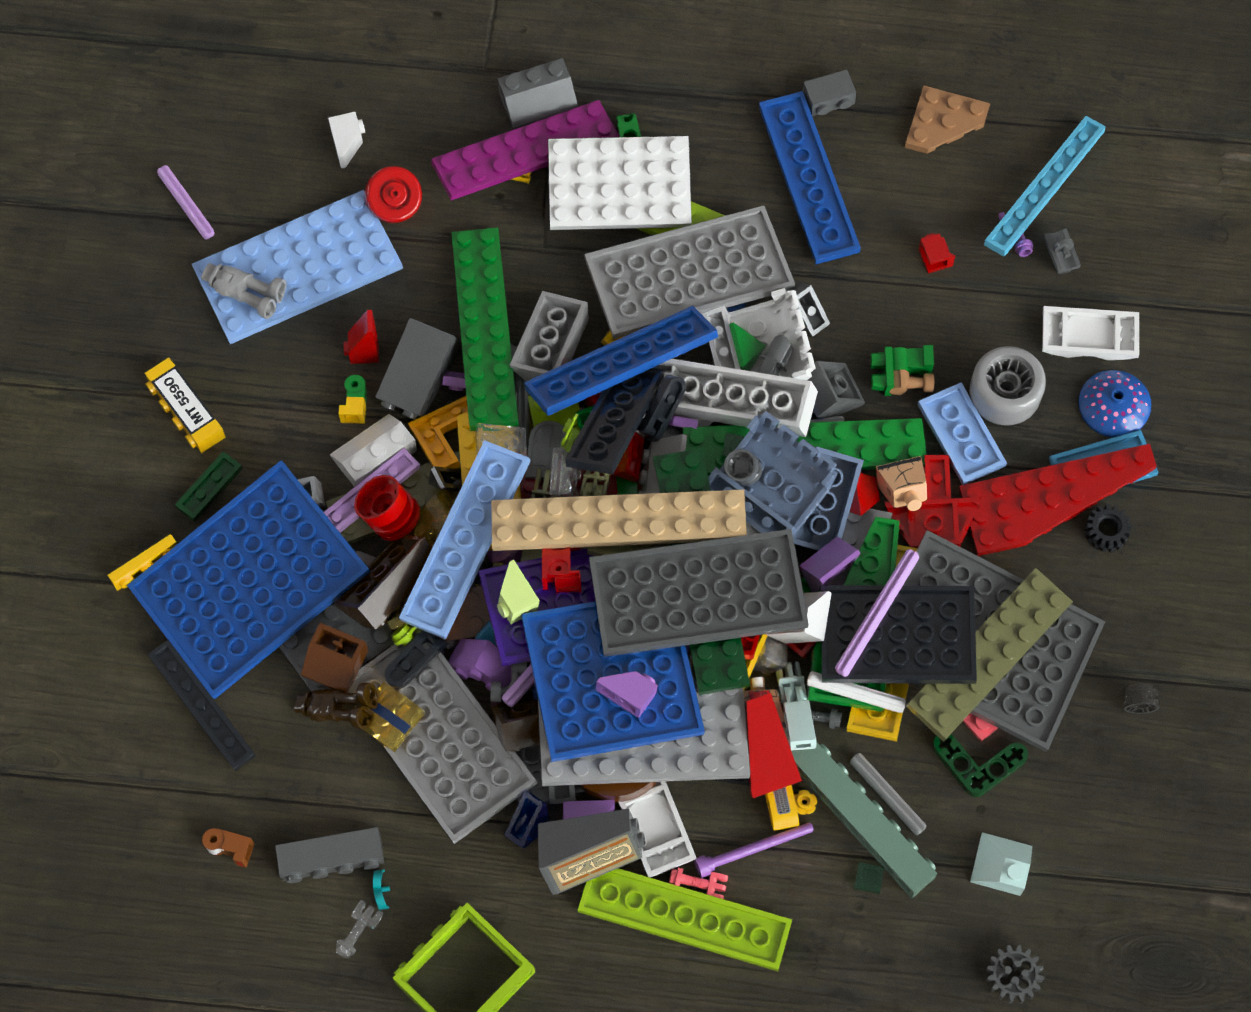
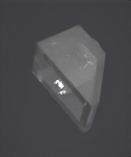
(772, 656)

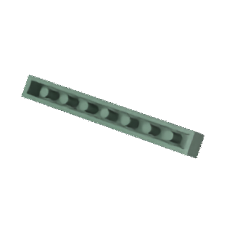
(864, 819)

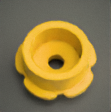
(811, 802)

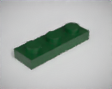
(208, 486)

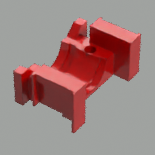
(557, 569)

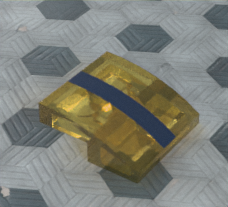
(393, 717)

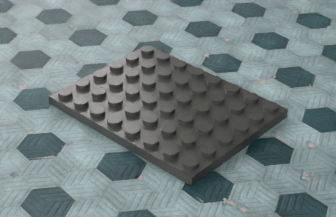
(1041, 684)

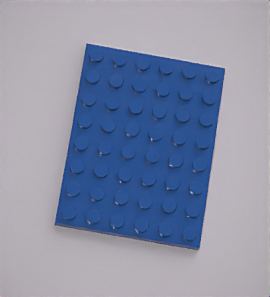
(248, 579)

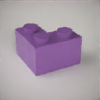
(479, 661)

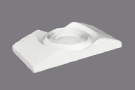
(1090, 333)
(663, 830)

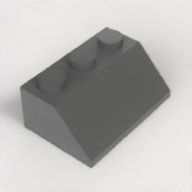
(537, 93)

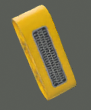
(782, 808)

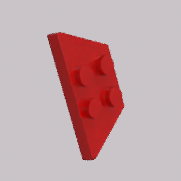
(943, 517)

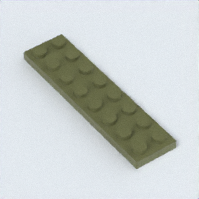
(999, 647)

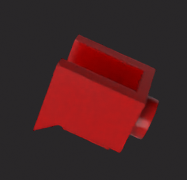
(935, 253)

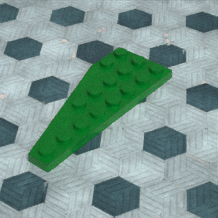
(870, 568)

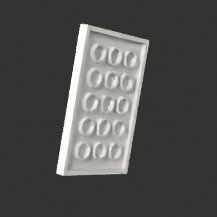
(619, 183)

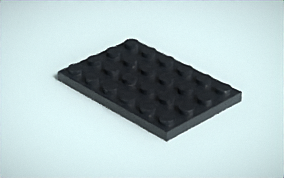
(920, 640)

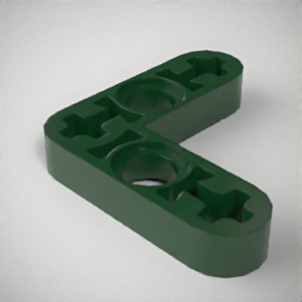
(973, 772)

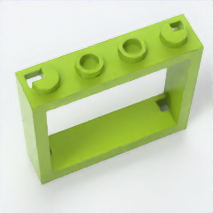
(441, 936)

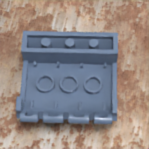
(790, 480)

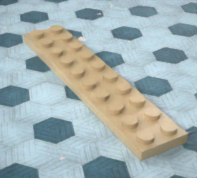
(617, 520)

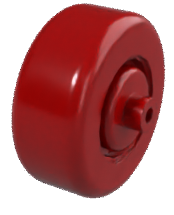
(393, 194)

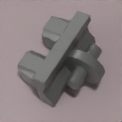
(1062, 251)

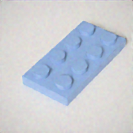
(962, 433)

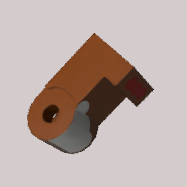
(229, 843)

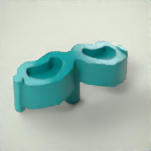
(377, 879)

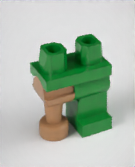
(898, 365)

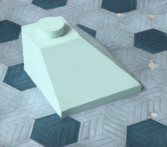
(1002, 864)

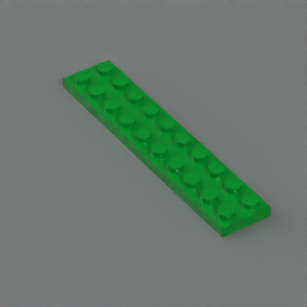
(484, 328)
(870, 440)

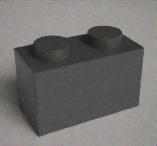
(829, 93)

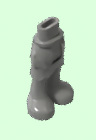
(234, 283)

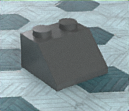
(835, 389)

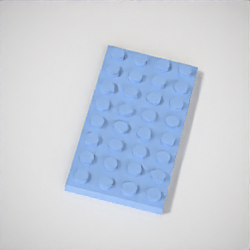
(317, 257)

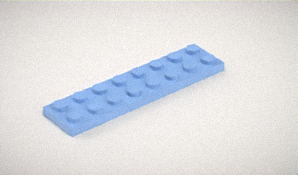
(463, 540)

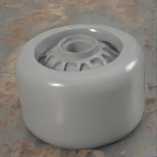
(1010, 370)

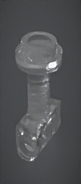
(345, 947)

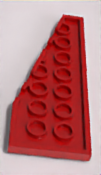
(1034, 501)

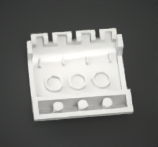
(764, 323)

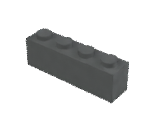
(330, 854)

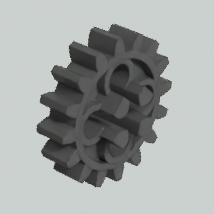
(999, 971)

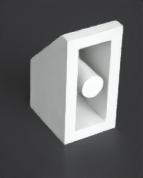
(346, 135)

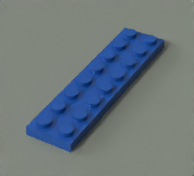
(809, 178)
(620, 360)

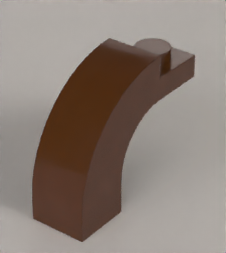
(618, 791)

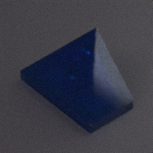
(525, 821)

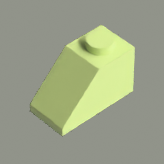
(516, 595)

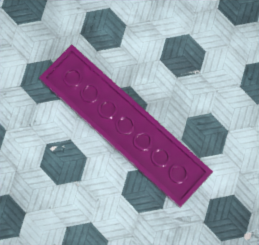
(517, 150)

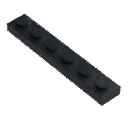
(201, 705)

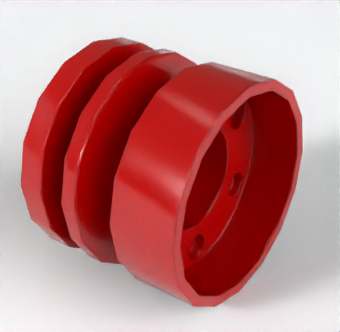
(387, 507)

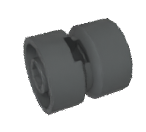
(743, 467)

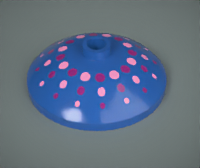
(1111, 415)

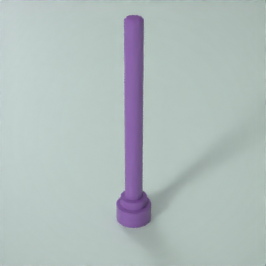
(706, 865)

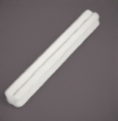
(858, 693)

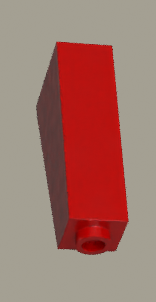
(768, 748)

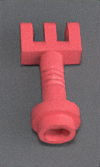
(711, 885)

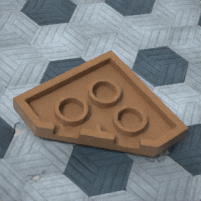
(943, 119)

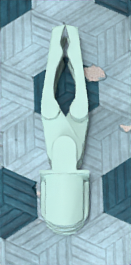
(796, 708)

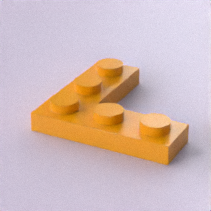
(430, 430)

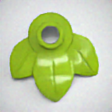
(403, 634)

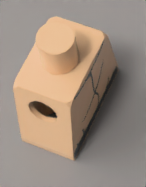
(903, 482)

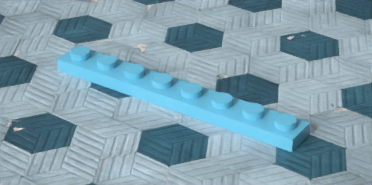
(1044, 186)

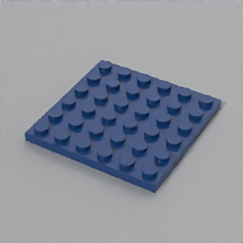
(581, 721)

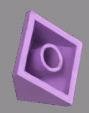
(828, 563)

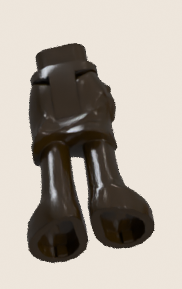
(327, 705)

